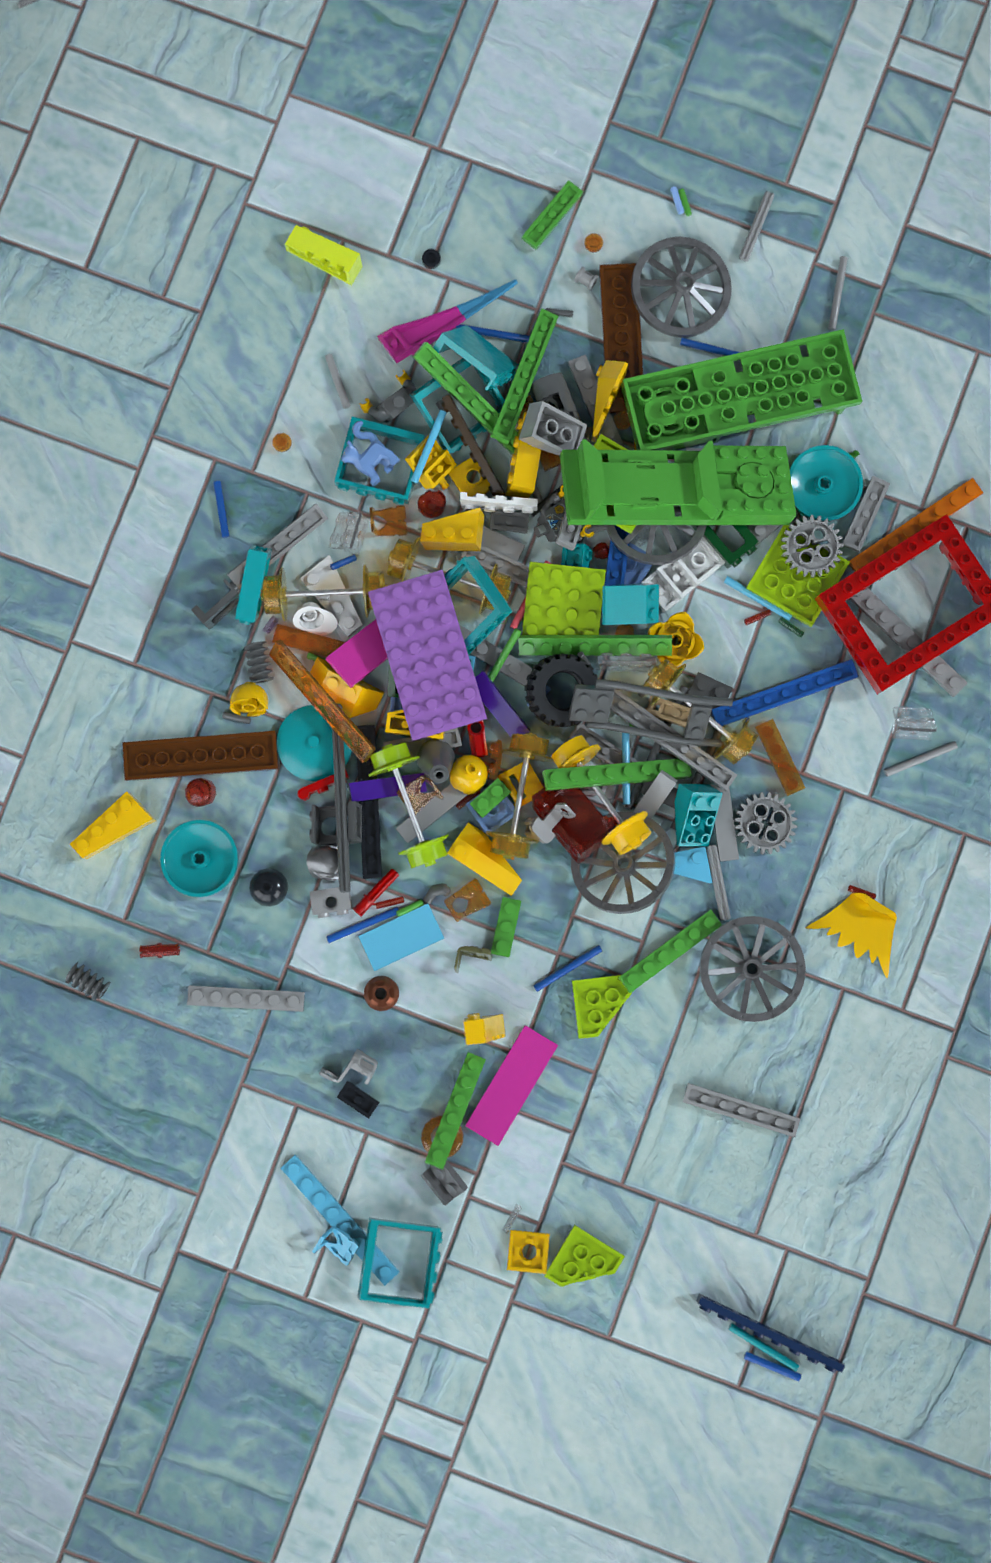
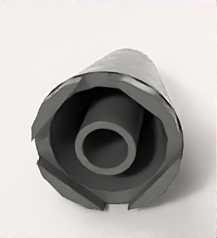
(436, 760)

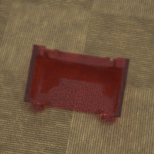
(578, 834)

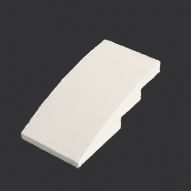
(684, 575)

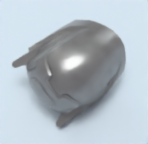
(323, 862)

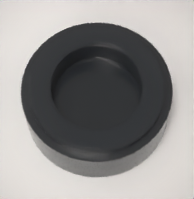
(431, 259)

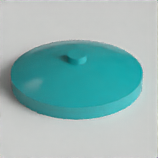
(825, 482)
(307, 745)
(199, 858)

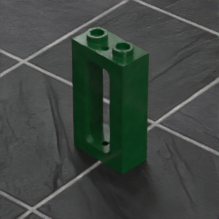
(731, 558)

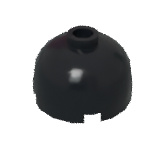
(268, 887)

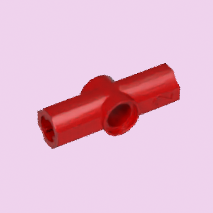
(478, 741)

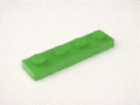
(552, 215)

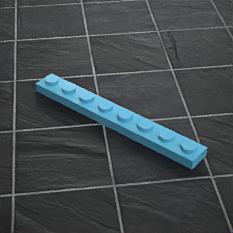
(336, 1215)

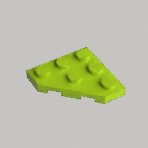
(597, 1003)
(582, 1259)

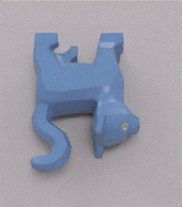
(371, 457)

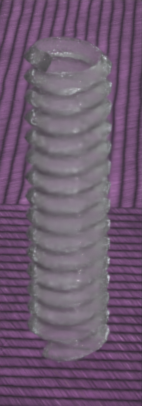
(512, 1218)

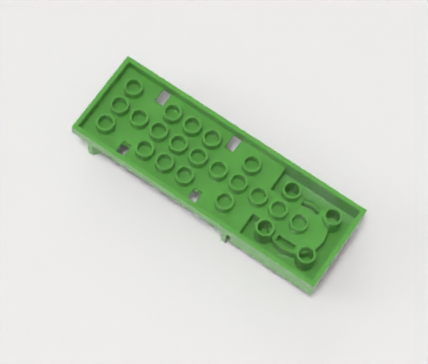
(713, 400)
(710, 486)

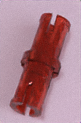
(159, 950)

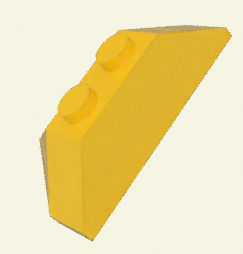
(354, 700)

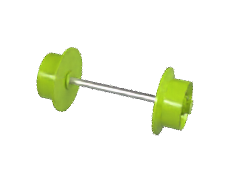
(391, 759)

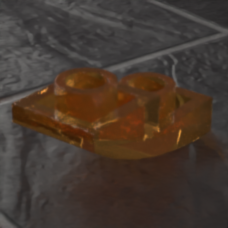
(496, 755)

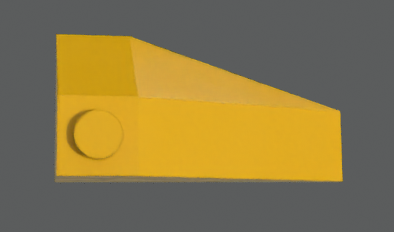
(608, 384)
(473, 851)

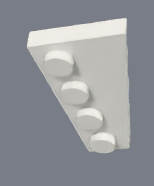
(527, 505)
(323, 578)

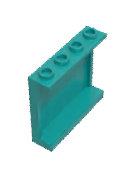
(478, 353)

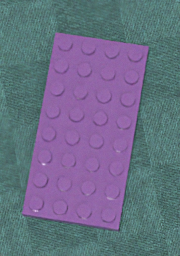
(427, 655)

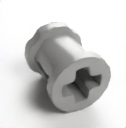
(586, 278)

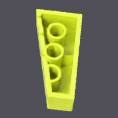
(324, 254)

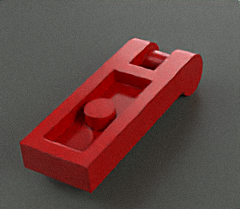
(320, 786)

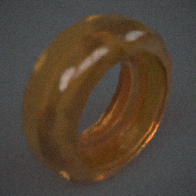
(430, 1126)

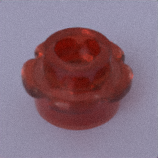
(601, 551)

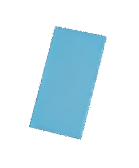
(401, 937)

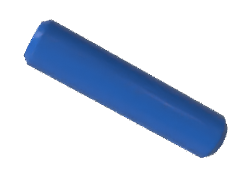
(343, 562)

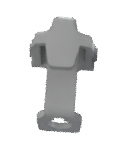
(542, 829)
(356, 1063)

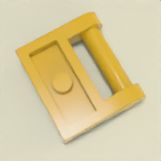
(532, 783)

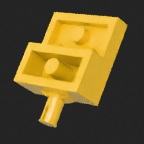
(437, 465)

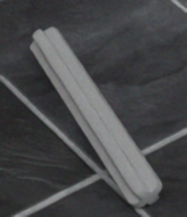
(756, 226)
(718, 882)

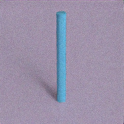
(428, 446)
(741, 588)
(626, 759)

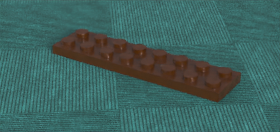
(620, 323)
(200, 755)

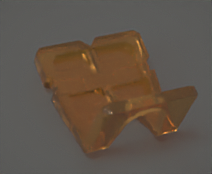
(395, 521)
(417, 798)
(476, 899)

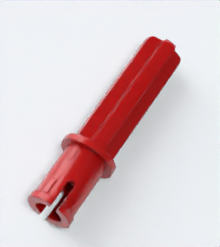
(369, 899)

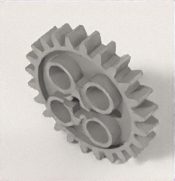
(806, 530)
(781, 830)

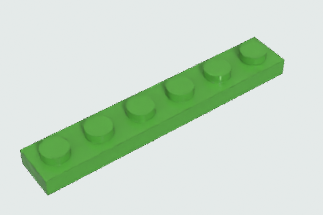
(670, 951)
(455, 1111)

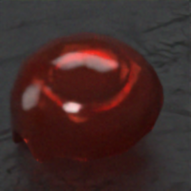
(431, 504)
(200, 792)

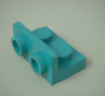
(578, 557)

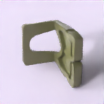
(471, 951)

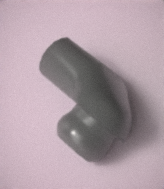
(436, 890)

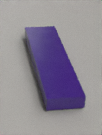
(500, 706)
(380, 788)

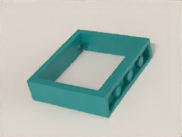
(432, 385)
(384, 431)
(252, 584)
(501, 607)
(430, 1276)

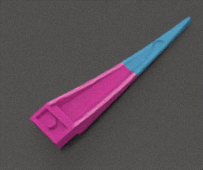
(408, 337)

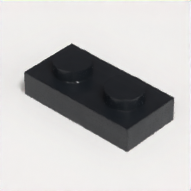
(358, 1099)

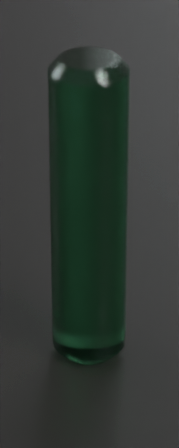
(791, 627)

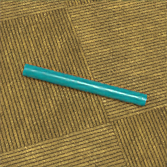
(763, 1347)

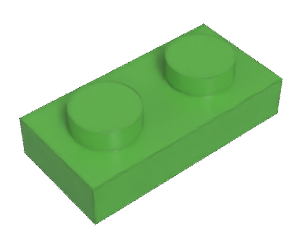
(490, 798)

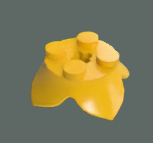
(682, 627)

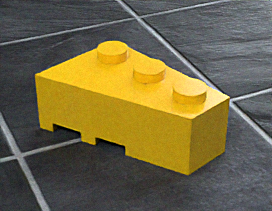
(454, 532)

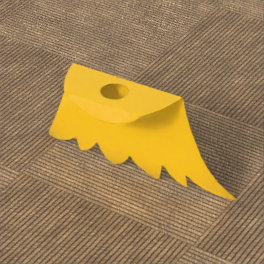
(865, 924)

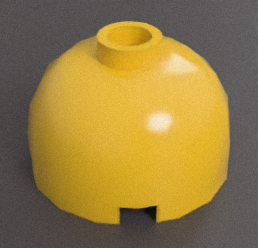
(249, 699)
(468, 774)

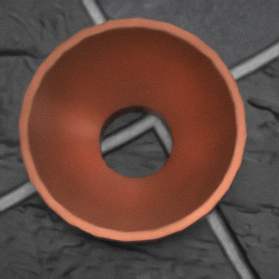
(391, 989)

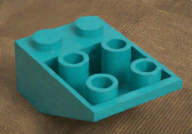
(695, 813)

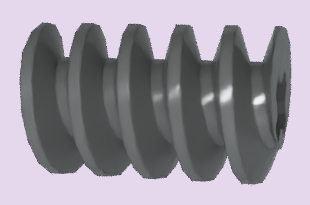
(258, 662)
(87, 982)

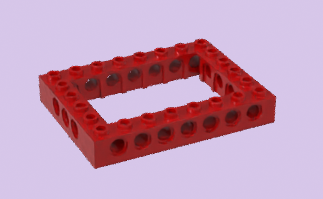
(856, 639)

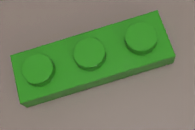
(506, 927)

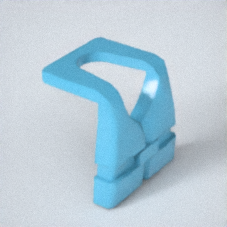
(343, 1248)

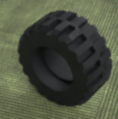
(537, 683)

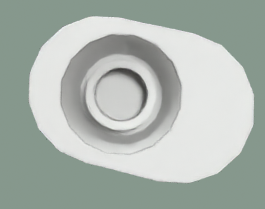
(314, 619)

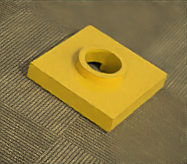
(459, 478)
(516, 1259)

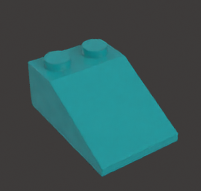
(630, 604)

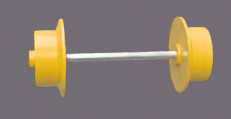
(628, 833)

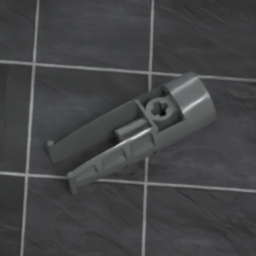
(555, 392)

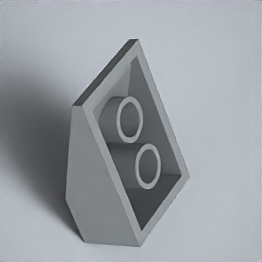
(551, 429)

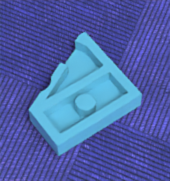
(693, 864)

